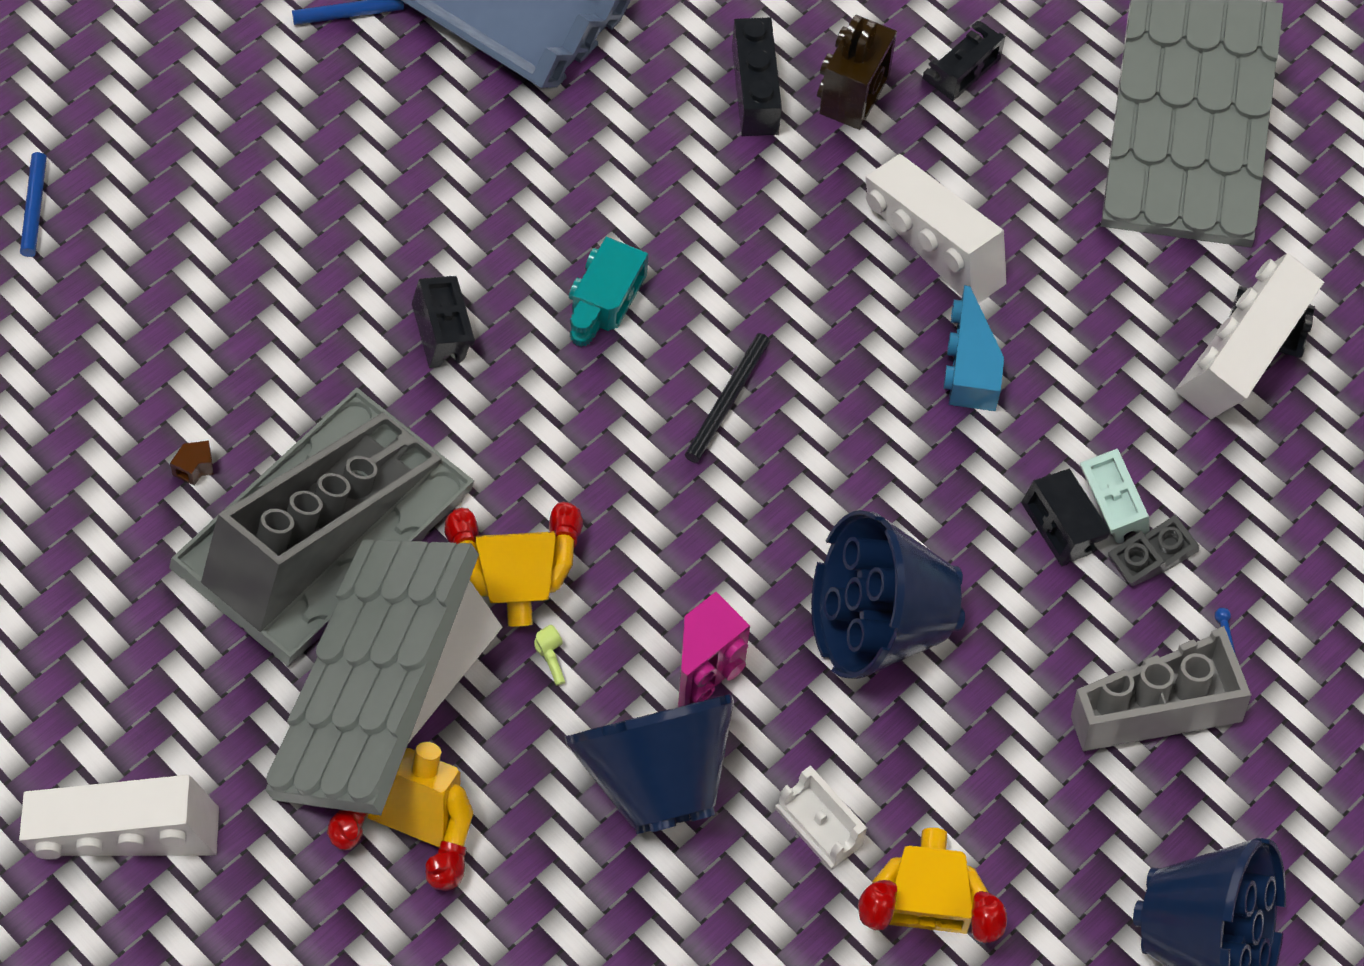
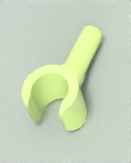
(545, 643)

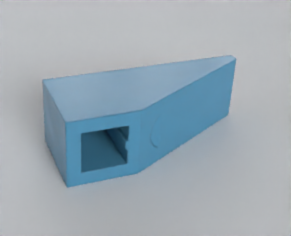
(977, 362)

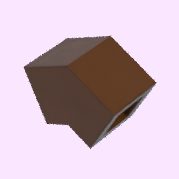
(192, 462)

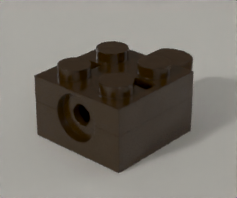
(856, 71)

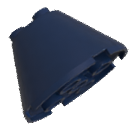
(881, 596)
(661, 763)
(1215, 908)

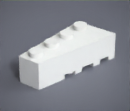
(939, 227)
(1250, 336)
(121, 819)

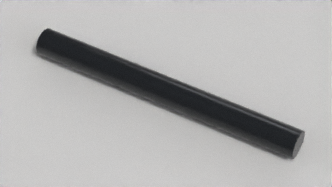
(727, 398)

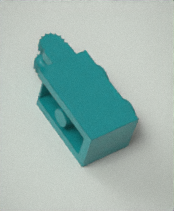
(606, 289)

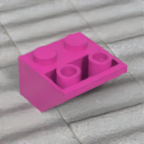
(711, 649)

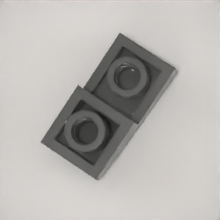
(1154, 552)

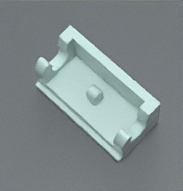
(1116, 494)

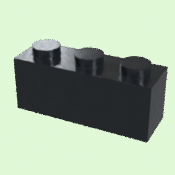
(756, 76)

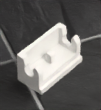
(821, 818)

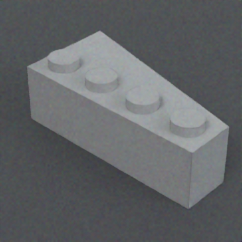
(1165, 696)

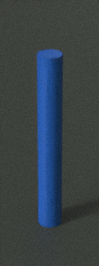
(345, 10)
(33, 204)

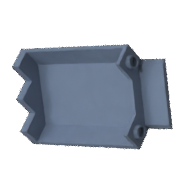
(528, 35)

